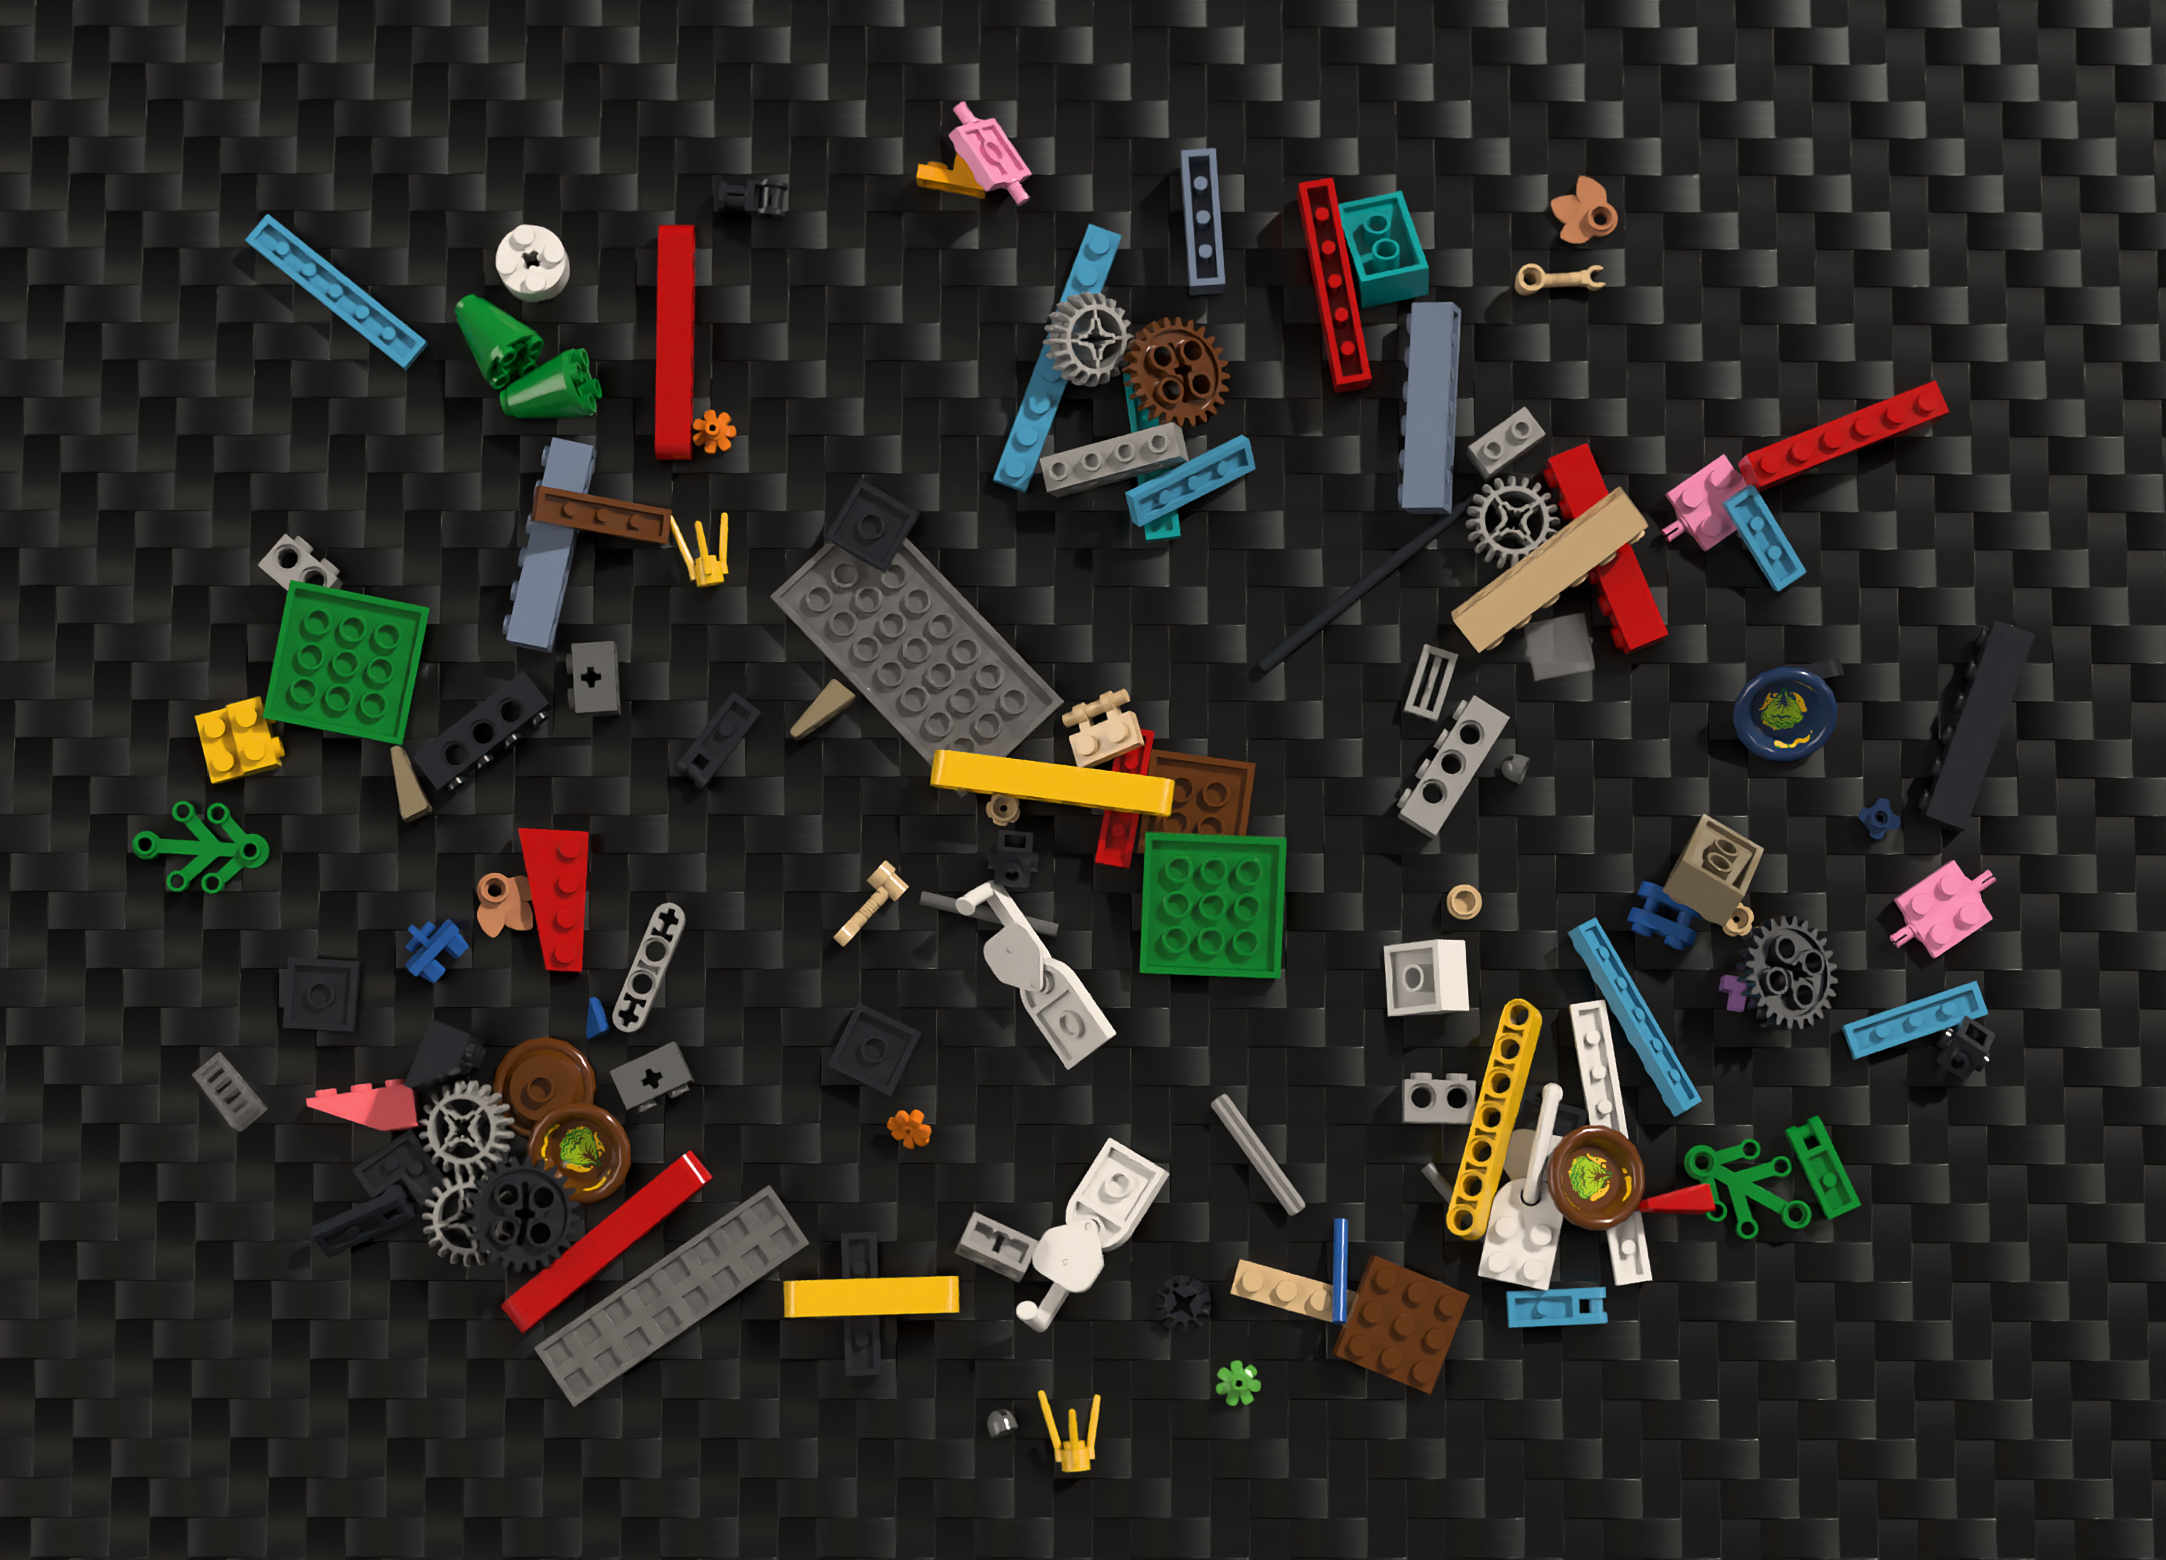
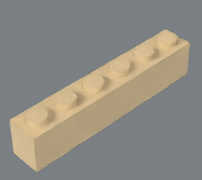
(1549, 570)

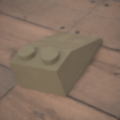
(1713, 871)

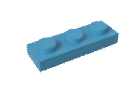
(1763, 537)

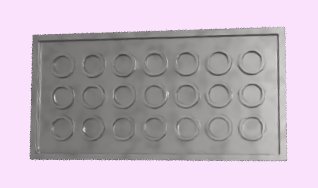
(918, 652)

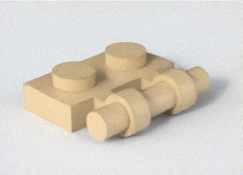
(1107, 739)

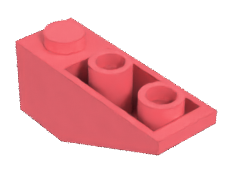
(380, 1108)

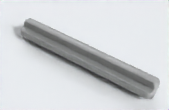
(1258, 1155)

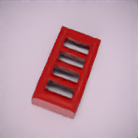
(1688, 1200)

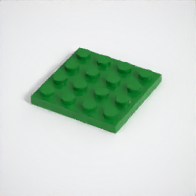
(346, 662)
(1213, 905)

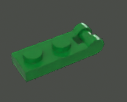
(1823, 1168)

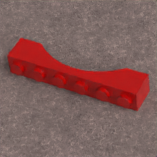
(1844, 435)

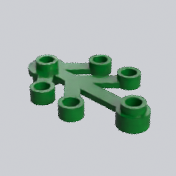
(207, 848)
(1741, 1184)

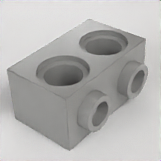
(1505, 444)
(305, 567)
(1438, 1109)
(996, 1247)

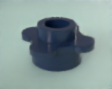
(1876, 828)

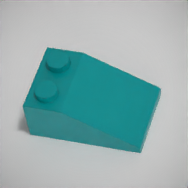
(1383, 250)

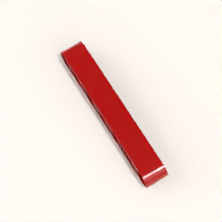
(675, 342)
(606, 1242)

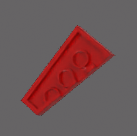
(557, 885)

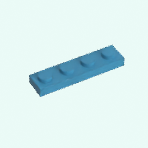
(1190, 480)
(1914, 1020)

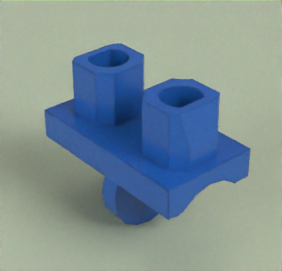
(423, 960)

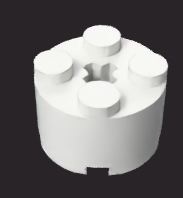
(526, 245)

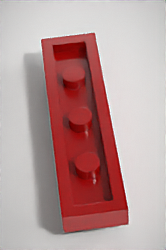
(1119, 827)

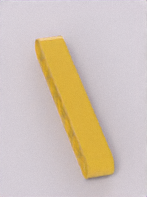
(1052, 783)
(1500, 1135)

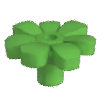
(1229, 1387)

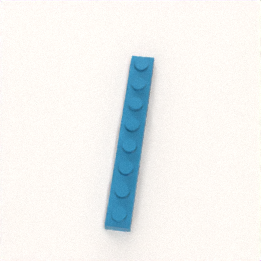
(1046, 384)

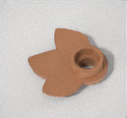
(1580, 209)
(508, 908)

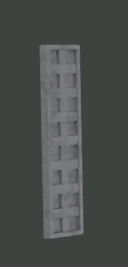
(671, 1296)

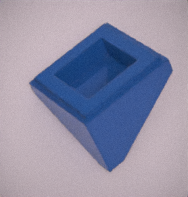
(596, 1021)

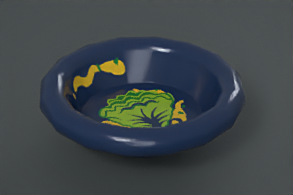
(1785, 714)

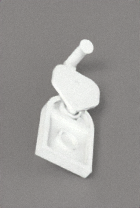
(1046, 985)
(1112, 1194)
(1521, 1236)

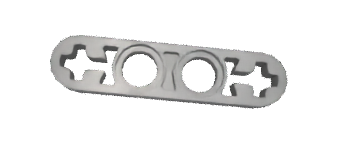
(644, 966)

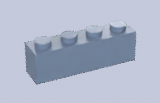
(1202, 221)

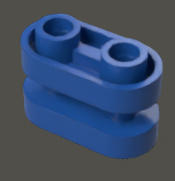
(1646, 921)

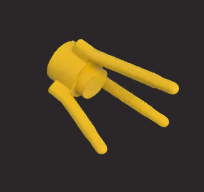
(707, 568)
(1074, 1454)

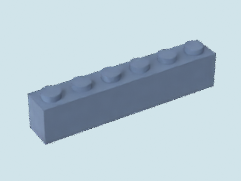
(1430, 408)
(548, 553)

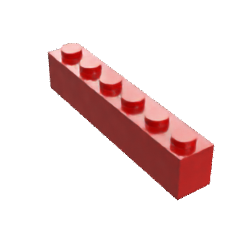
(1333, 285)
(1620, 582)

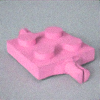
(989, 154)
(1699, 503)
(1943, 909)

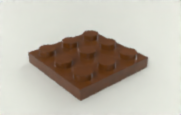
(1207, 796)
(1400, 1324)

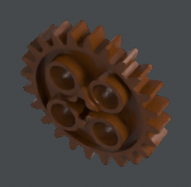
(1202, 369)

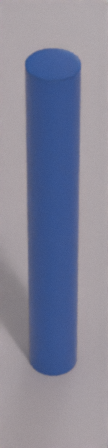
(1340, 1256)

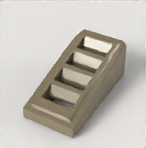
(826, 706)
(411, 795)

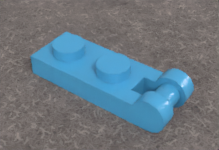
(1555, 1307)

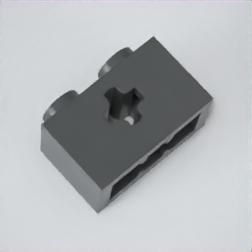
(605, 696)
(632, 1075)

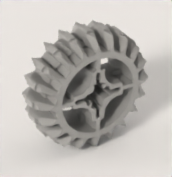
(1085, 315)
(1503, 510)
(445, 1110)
(440, 1226)

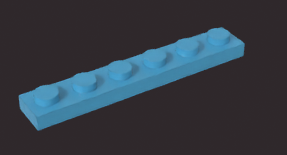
(336, 292)
(1634, 1017)

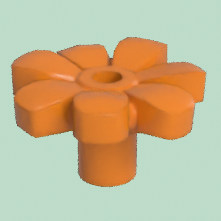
(714, 438)
(909, 1128)

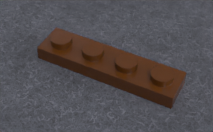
(601, 515)

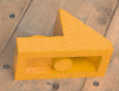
(958, 180)

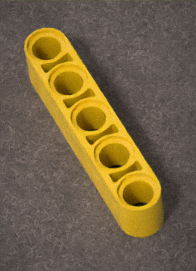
(871, 1296)

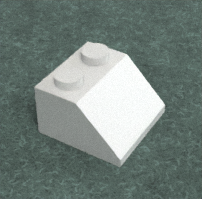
(1426, 977)

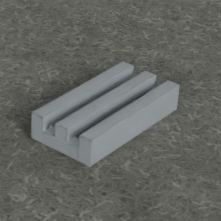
(1421, 710)

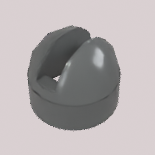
(1515, 767)
(1001, 1423)

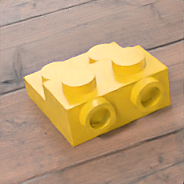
(239, 741)

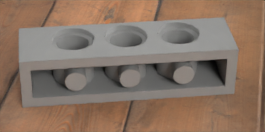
(1114, 460)
(1488, 724)

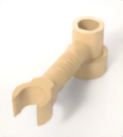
(1541, 280)
(887, 886)

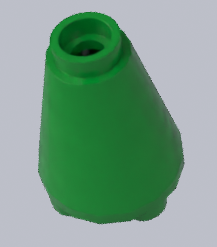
(497, 341)
(554, 389)

